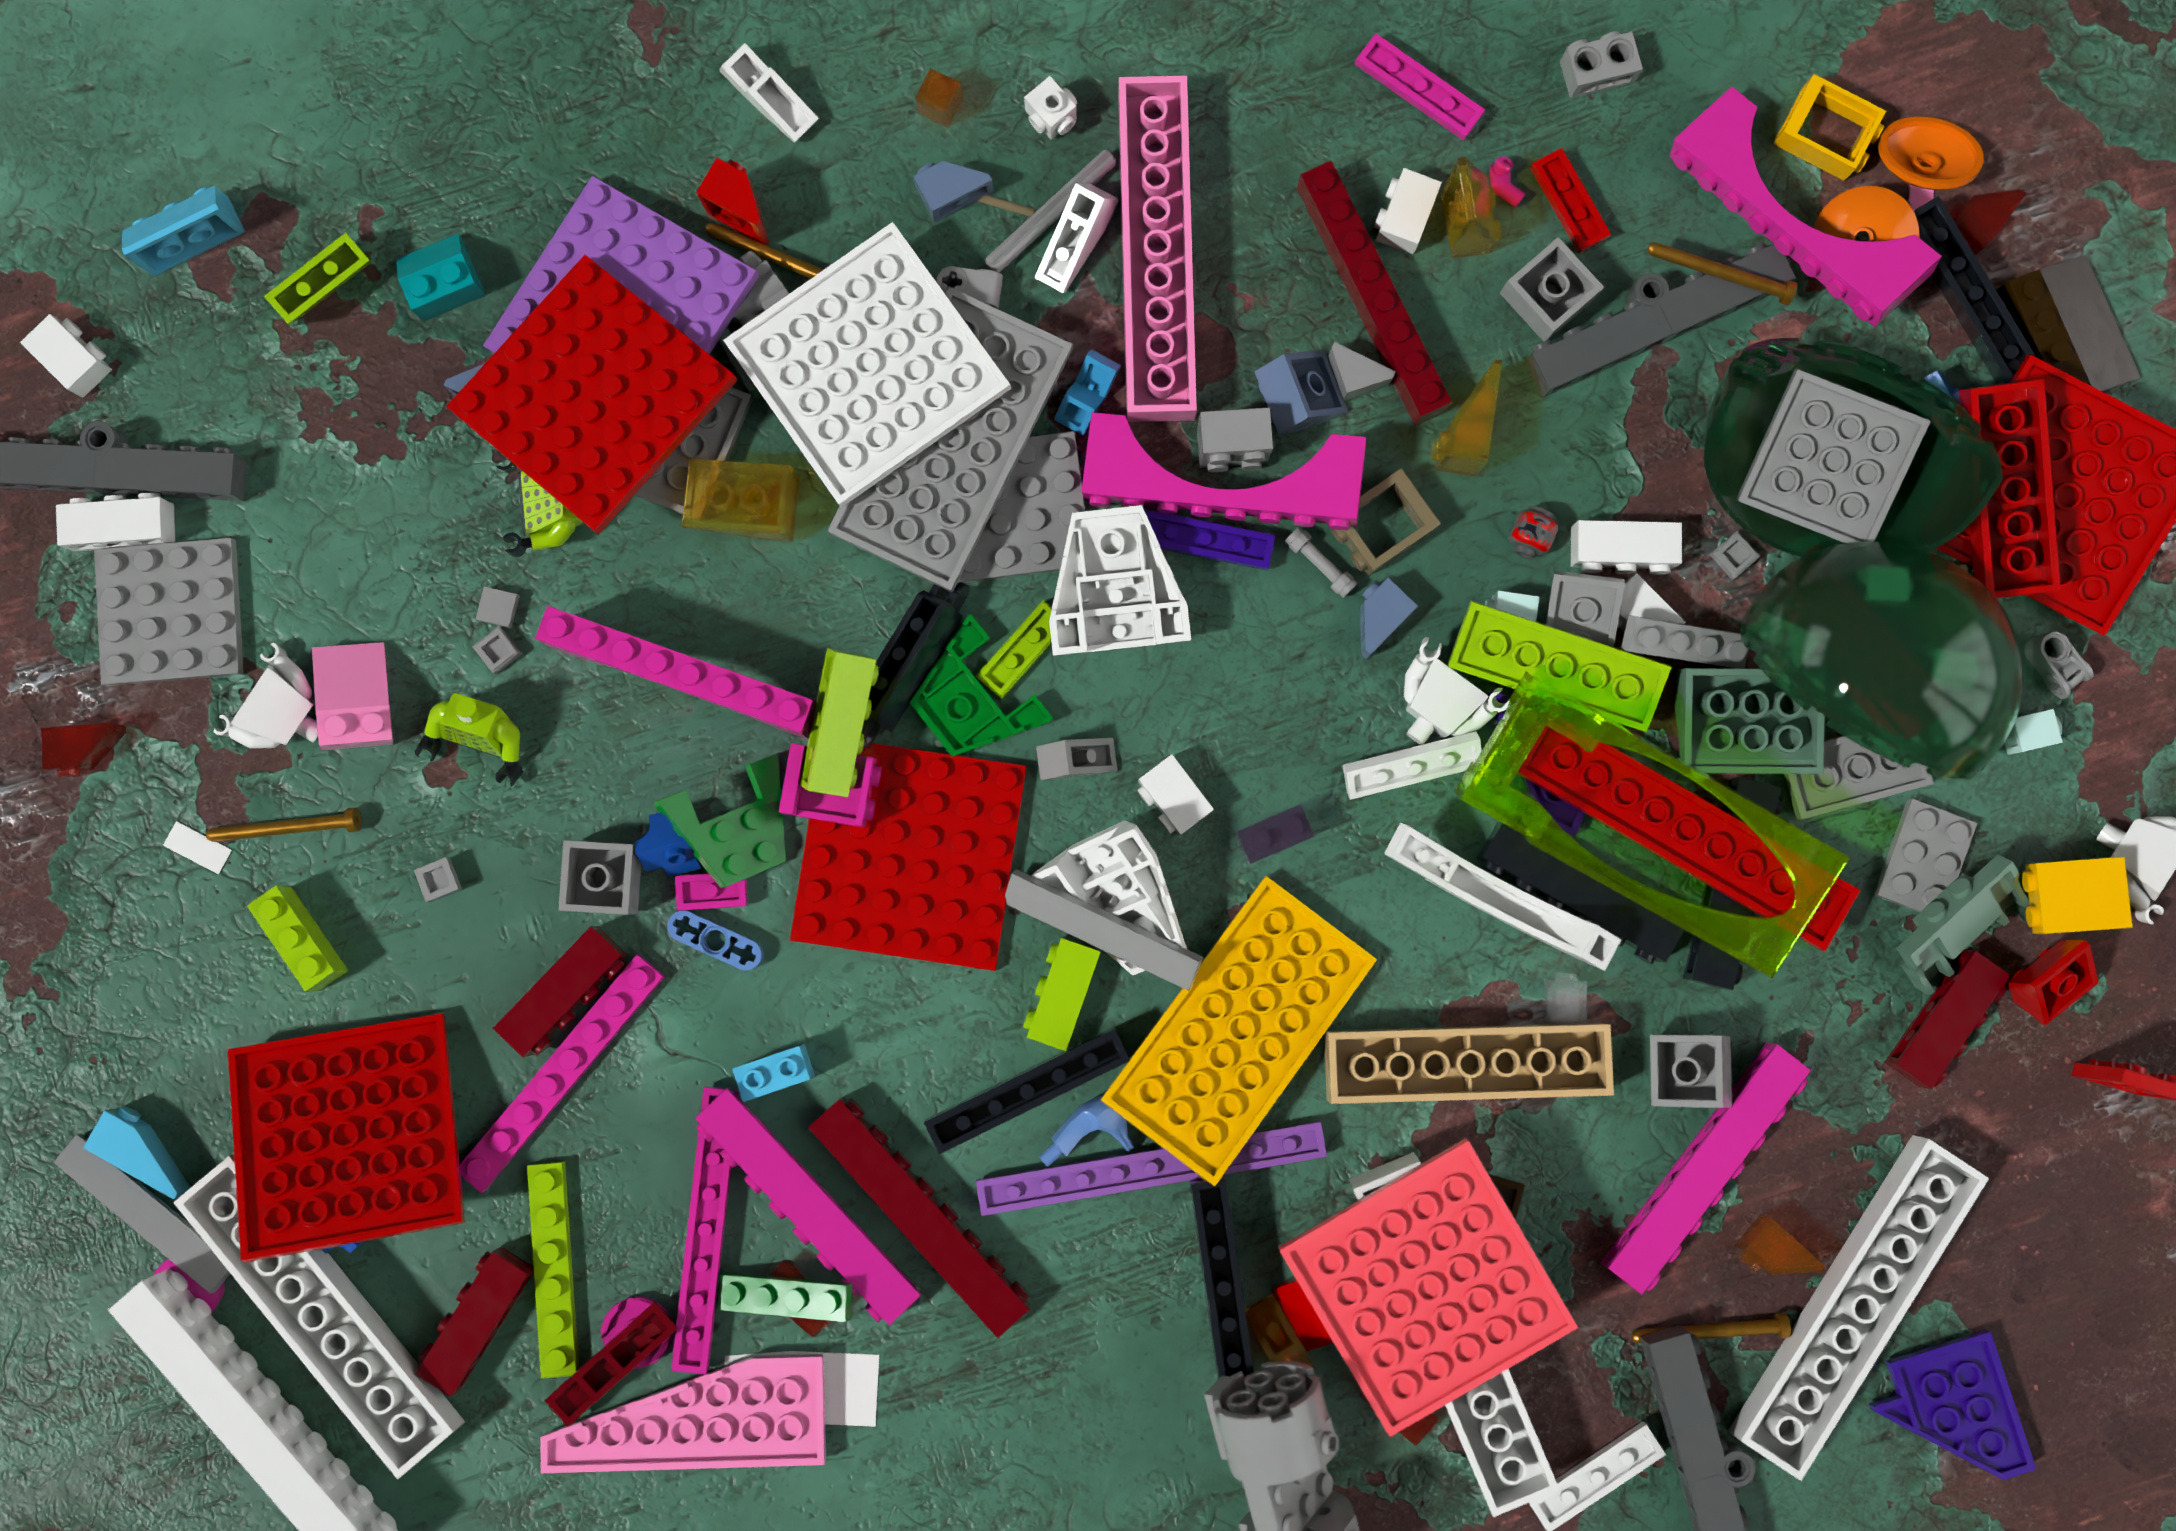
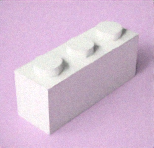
(115, 522)
(1626, 546)

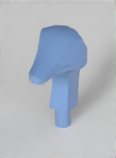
(1087, 1118)

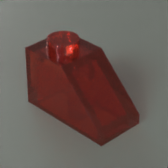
(1984, 216)
(78, 746)

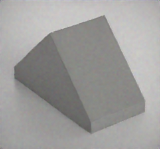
(1357, 373)

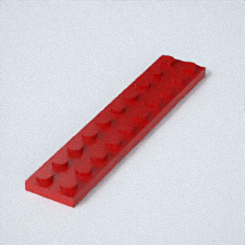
(1678, 828)

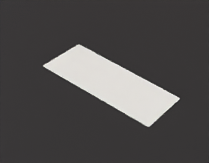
(848, 1382)

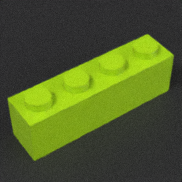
(838, 722)

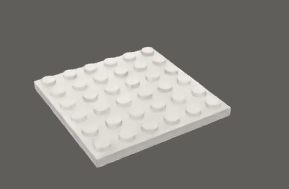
(867, 364)

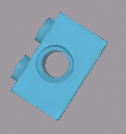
(773, 1072)

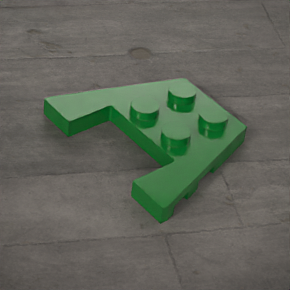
(959, 706)
(740, 840)

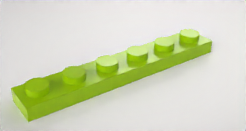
(553, 1269)

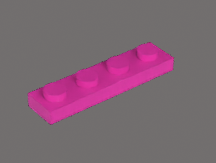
(1419, 86)

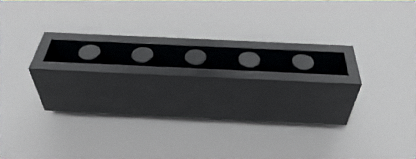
(1972, 294)
(1588, 899)
(1706, 962)
(1026, 1090)
(1221, 1277)

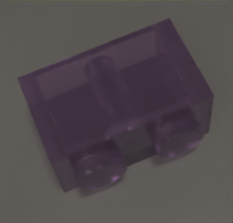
(1274, 834)

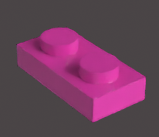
(703, 892)

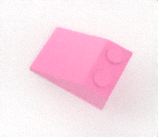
(352, 696)

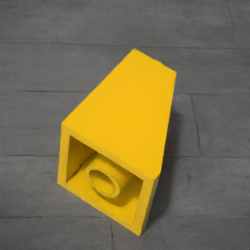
(2077, 895)

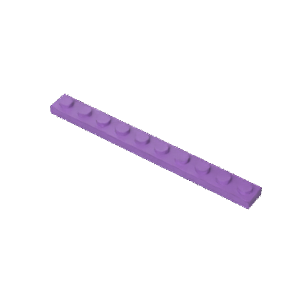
(1139, 1171)

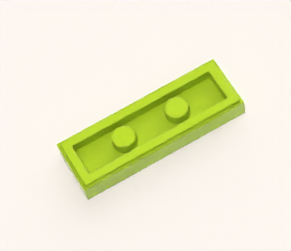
(1018, 652)

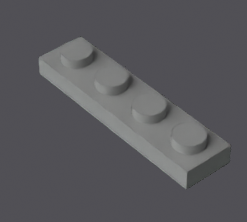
(1684, 642)

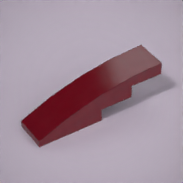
(611, 1364)

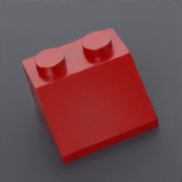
(732, 200)
(2055, 980)
(1301, 1314)

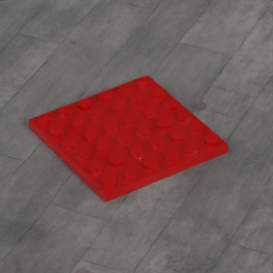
(592, 393)
(2109, 495)
(926, 868)
(344, 1137)

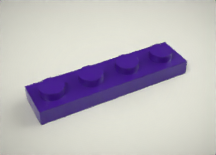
(1212, 540)

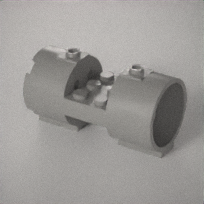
(1278, 1444)

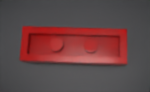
(1570, 200)

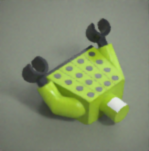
(543, 517)
(476, 727)

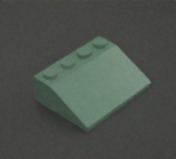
(1744, 724)

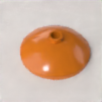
(1930, 153)
(1868, 209)

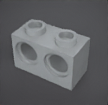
(1604, 71)

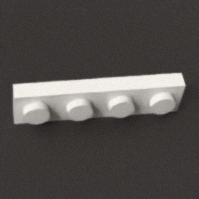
(1411, 765)
(1598, 1476)

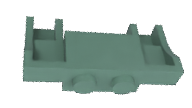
(1958, 919)

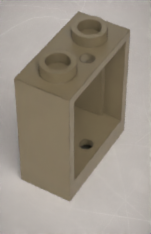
(1412, 504)

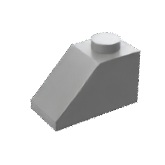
(1076, 758)

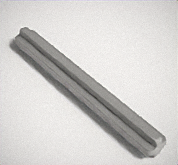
(1048, 213)

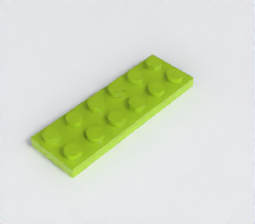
(1599, 675)

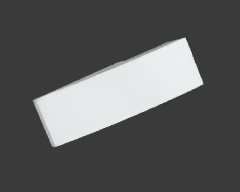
(768, 93)

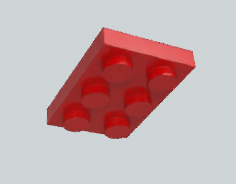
(2127, 1078)

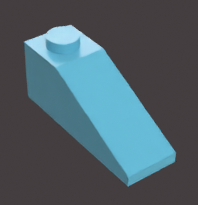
(137, 1150)

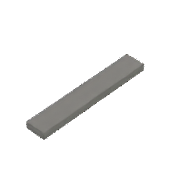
(1103, 930)
(144, 1213)

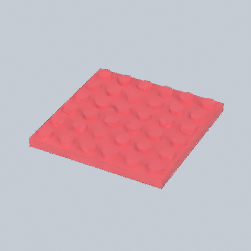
(1428, 1287)

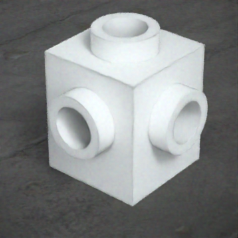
(1051, 108)

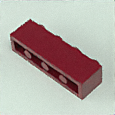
(560, 992)
(1948, 1020)
(475, 1321)

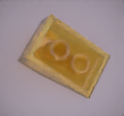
(1469, 211)
(1467, 439)
(741, 499)

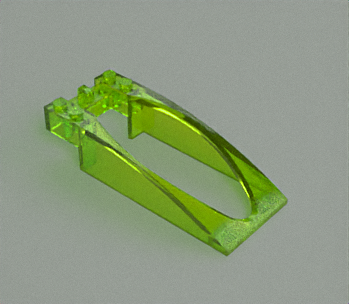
(1753, 940)

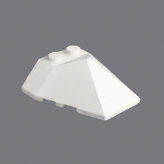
(1115, 586)
(1120, 876)

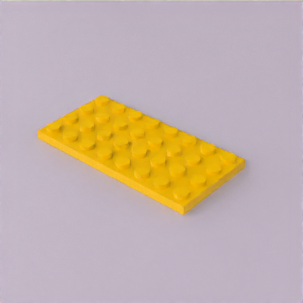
(1239, 1031)

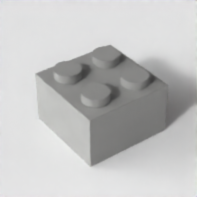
(1551, 289)
(1234, 439)
(599, 878)
(1690, 1071)

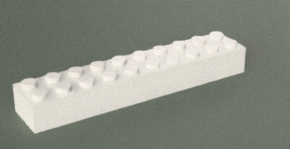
(1858, 1305)
(329, 1331)
(245, 1408)
(1490, 1416)

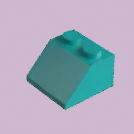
(438, 278)

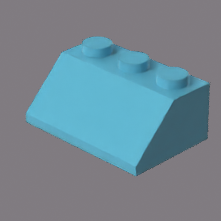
(181, 231)

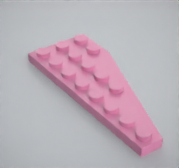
(734, 1417)

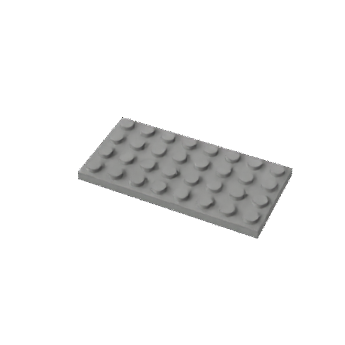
(942, 498)

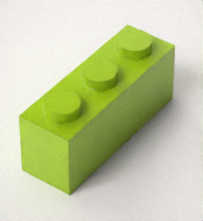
(317, 279)
(297, 938)
(1061, 993)

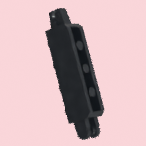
(911, 655)

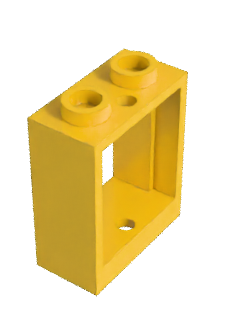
(1845, 105)

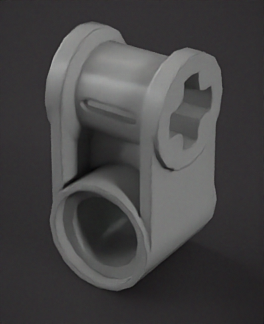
(979, 283)
(2062, 668)

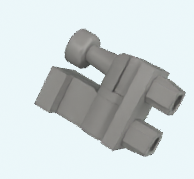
(764, 292)

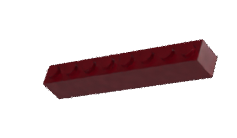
(1373, 293)
(920, 1216)

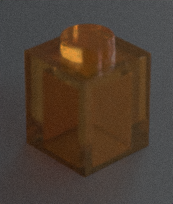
(939, 97)

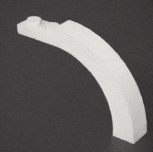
(1502, 900)

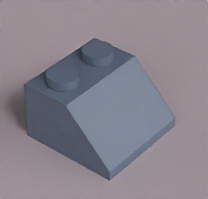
(1300, 391)

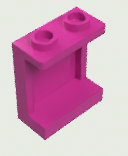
(848, 810)

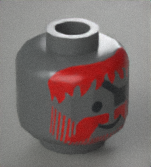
(1533, 532)

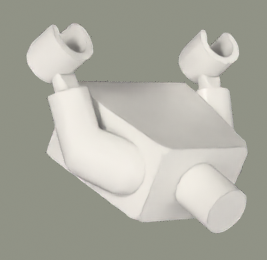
(1444, 699)
(274, 707)
(2149, 859)

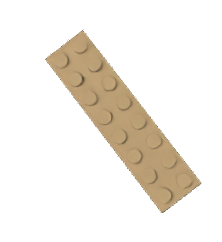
(1468, 1063)

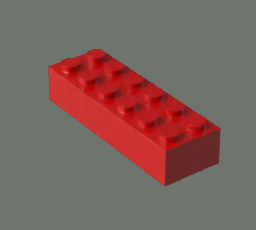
(2017, 528)

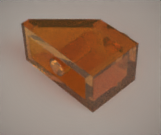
(1775, 1250)
(1276, 1332)

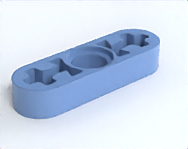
(696, 921)

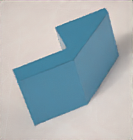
(1087, 392)

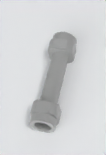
(1300, 541)

